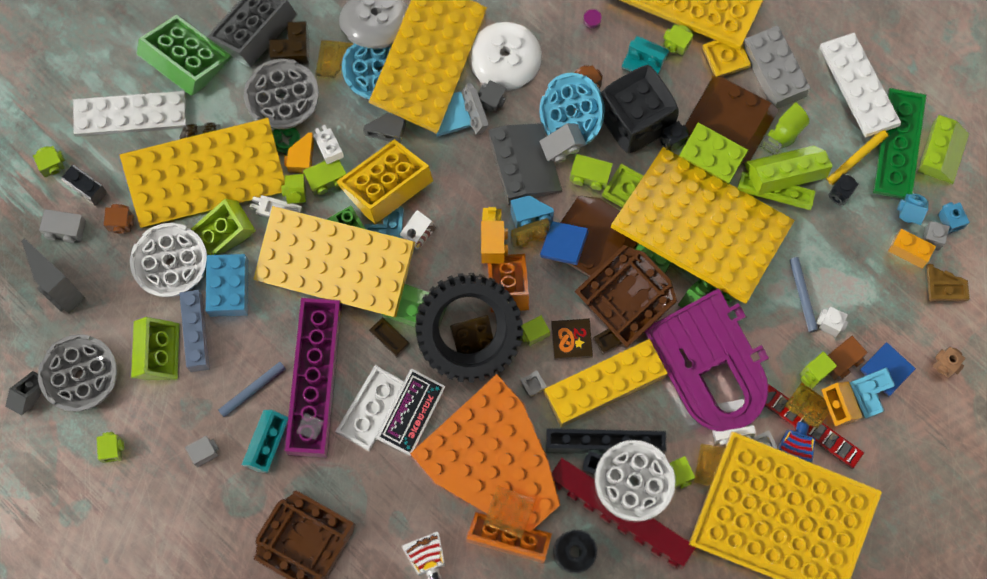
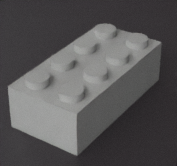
(776, 67)

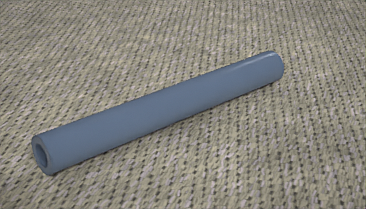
(803, 294)
(251, 389)

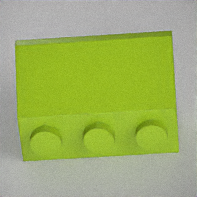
(943, 149)
(155, 349)

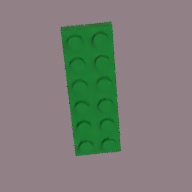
(900, 149)

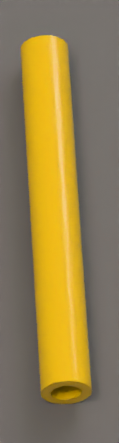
(857, 157)

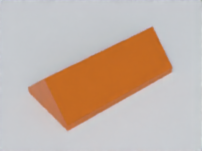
(531, 546)

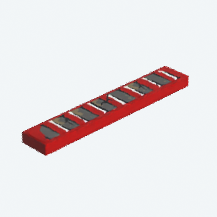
(824, 435)

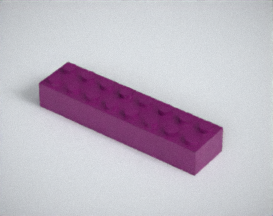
(313, 374)

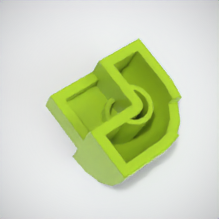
(790, 125)

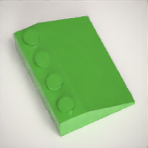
(182, 54)

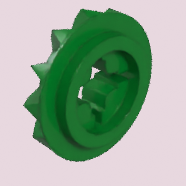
(290, 132)

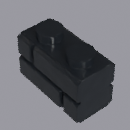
(84, 185)

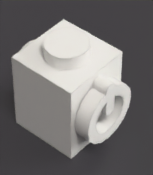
(832, 321)

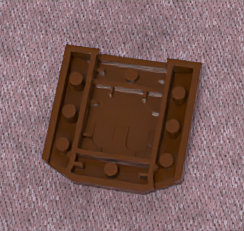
(733, 114)
(602, 239)
(628, 294)
(302, 538)

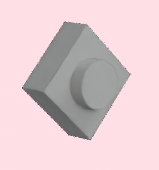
(533, 384)

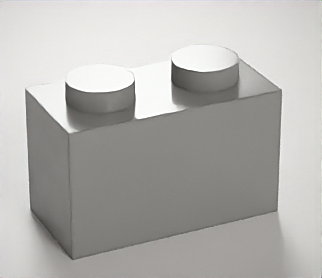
(562, 142)
(62, 226)

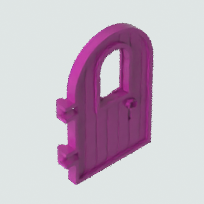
(710, 341)

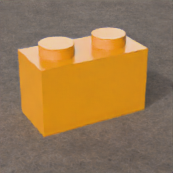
(492, 241)
(912, 248)
(841, 403)

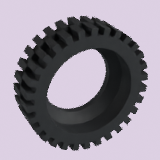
(475, 364)

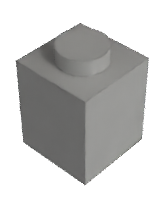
(936, 234)
(202, 451)

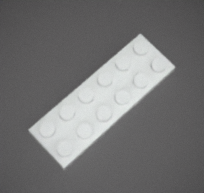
(860, 85)
(129, 113)

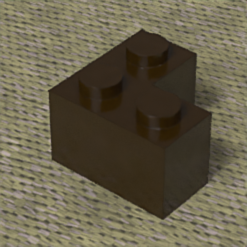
(294, 47)

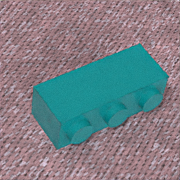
(265, 441)

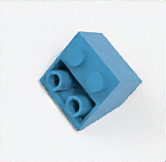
(529, 210)

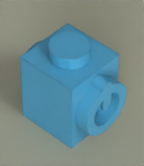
(913, 208)
(953, 216)

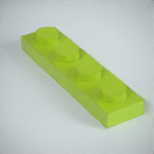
(793, 195)

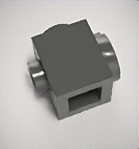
(492, 96)

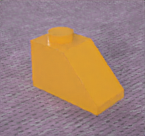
(300, 155)

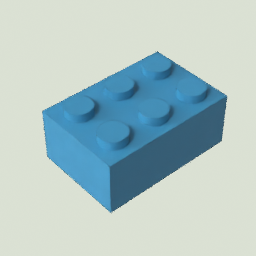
(227, 285)

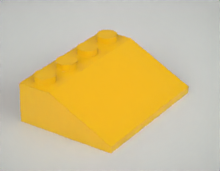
(385, 181)

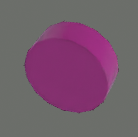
(592, 18)

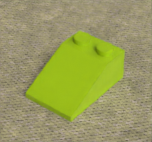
(224, 227)

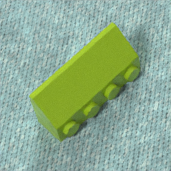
(788, 169)

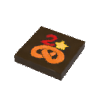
(572, 339)

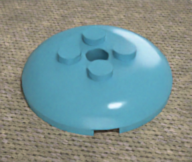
(360, 67)
(572, 92)

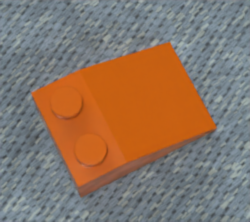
(513, 277)

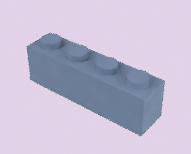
(194, 331)

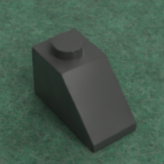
(386, 128)
(24, 394)

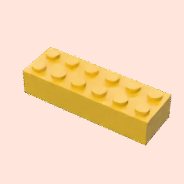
(605, 383)

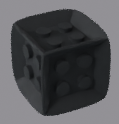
(638, 108)

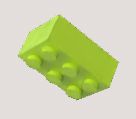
(713, 153)

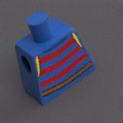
(798, 443)

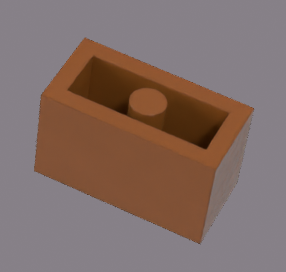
(846, 356)

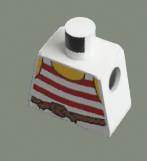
(418, 225)
(426, 555)

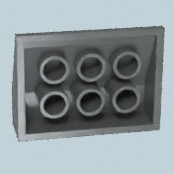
(250, 26)
(523, 162)
(52, 281)

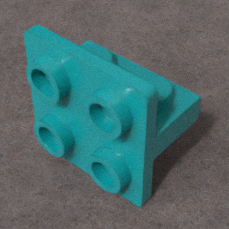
(644, 52)

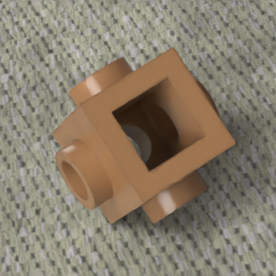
(949, 361)

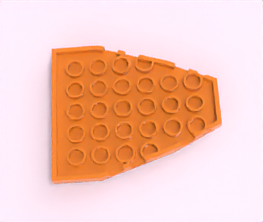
(490, 446)

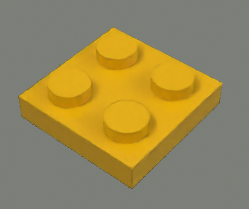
(725, 59)

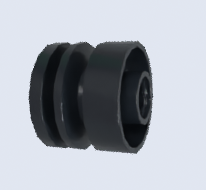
(587, 551)

